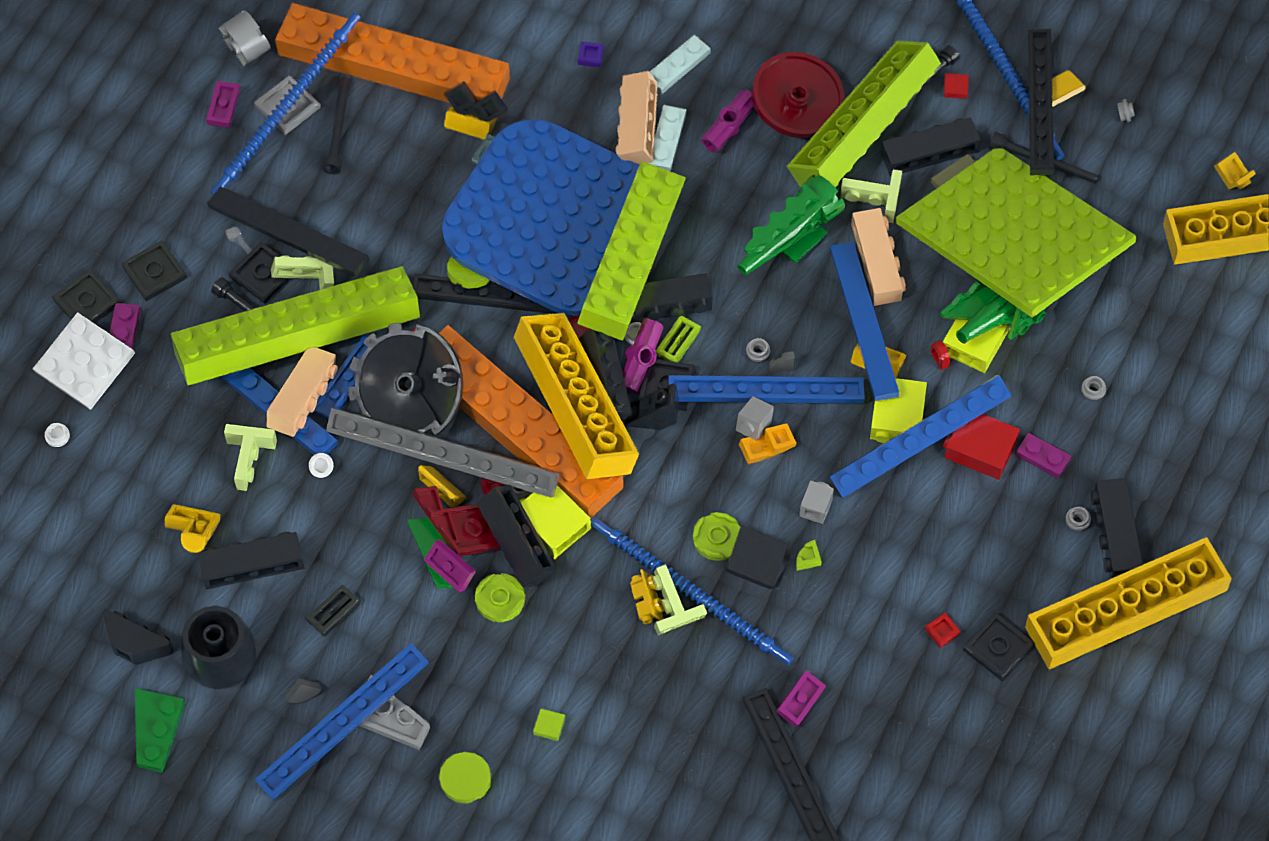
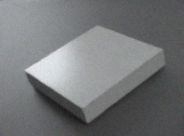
(300, 111)

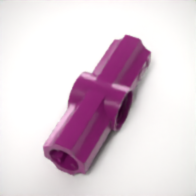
(723, 130)
(645, 344)

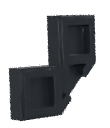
(465, 103)

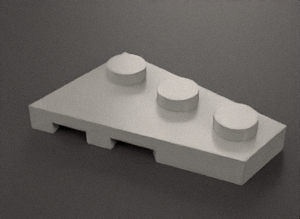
(398, 723)

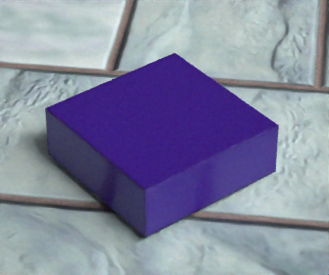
(590, 54)

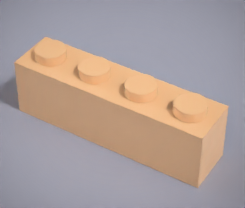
(637, 118)
(877, 256)
(301, 391)

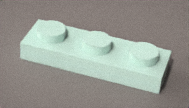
(679, 63)
(668, 136)

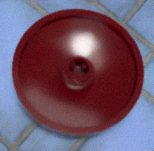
(796, 93)

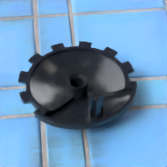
(402, 355)

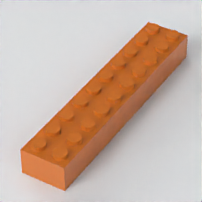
(389, 56)
(524, 426)

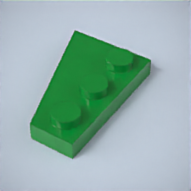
(425, 536)
(156, 726)

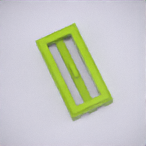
(668, 356)

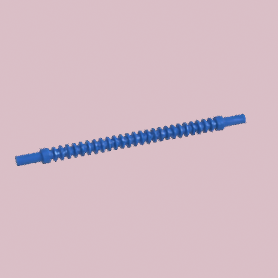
(339, 36)
(1000, 60)
(766, 643)

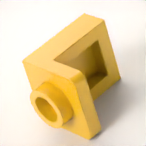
(1234, 172)

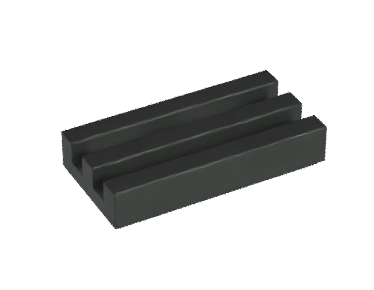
(318, 625)

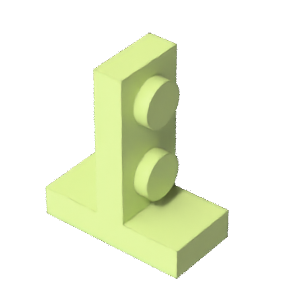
(874, 193)
(303, 268)
(250, 440)
(672, 604)

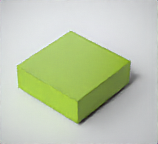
(549, 724)

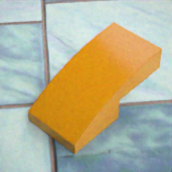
(771, 443)

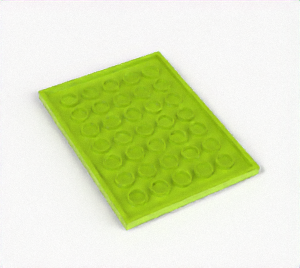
(1015, 231)

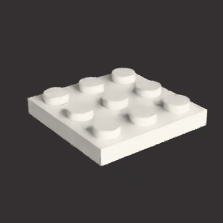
(83, 361)

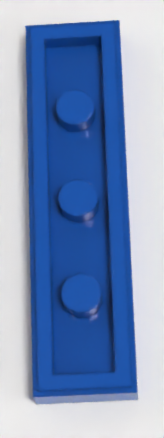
(337, 389)

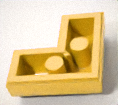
(195, 524)

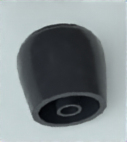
(217, 647)

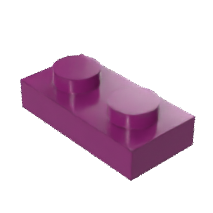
(223, 104)
(125, 323)
(1043, 455)
(449, 565)
(800, 698)

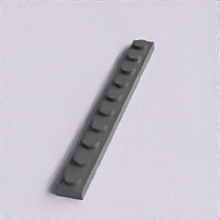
(443, 452)

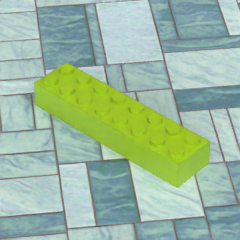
(865, 112)
(631, 251)

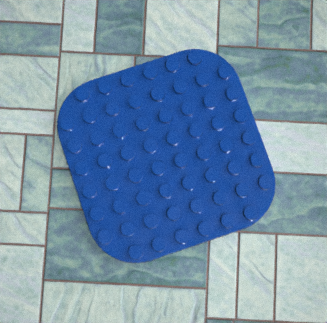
(539, 213)

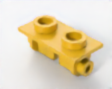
(651, 606)

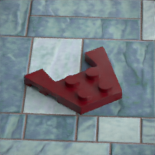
(460, 527)

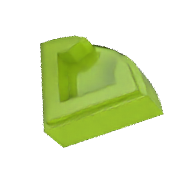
(808, 556)

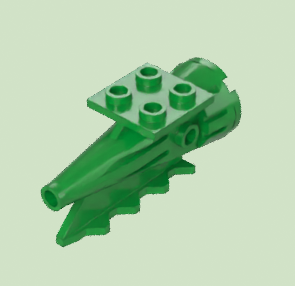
(796, 227)
(985, 312)

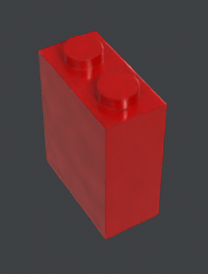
(982, 445)

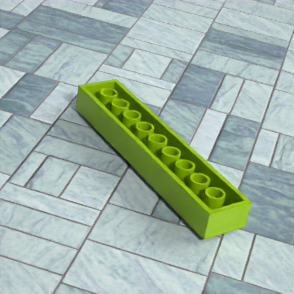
(295, 325)

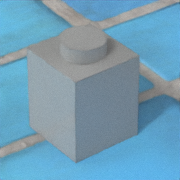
(754, 418)
(816, 501)

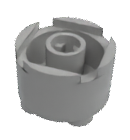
(244, 37)

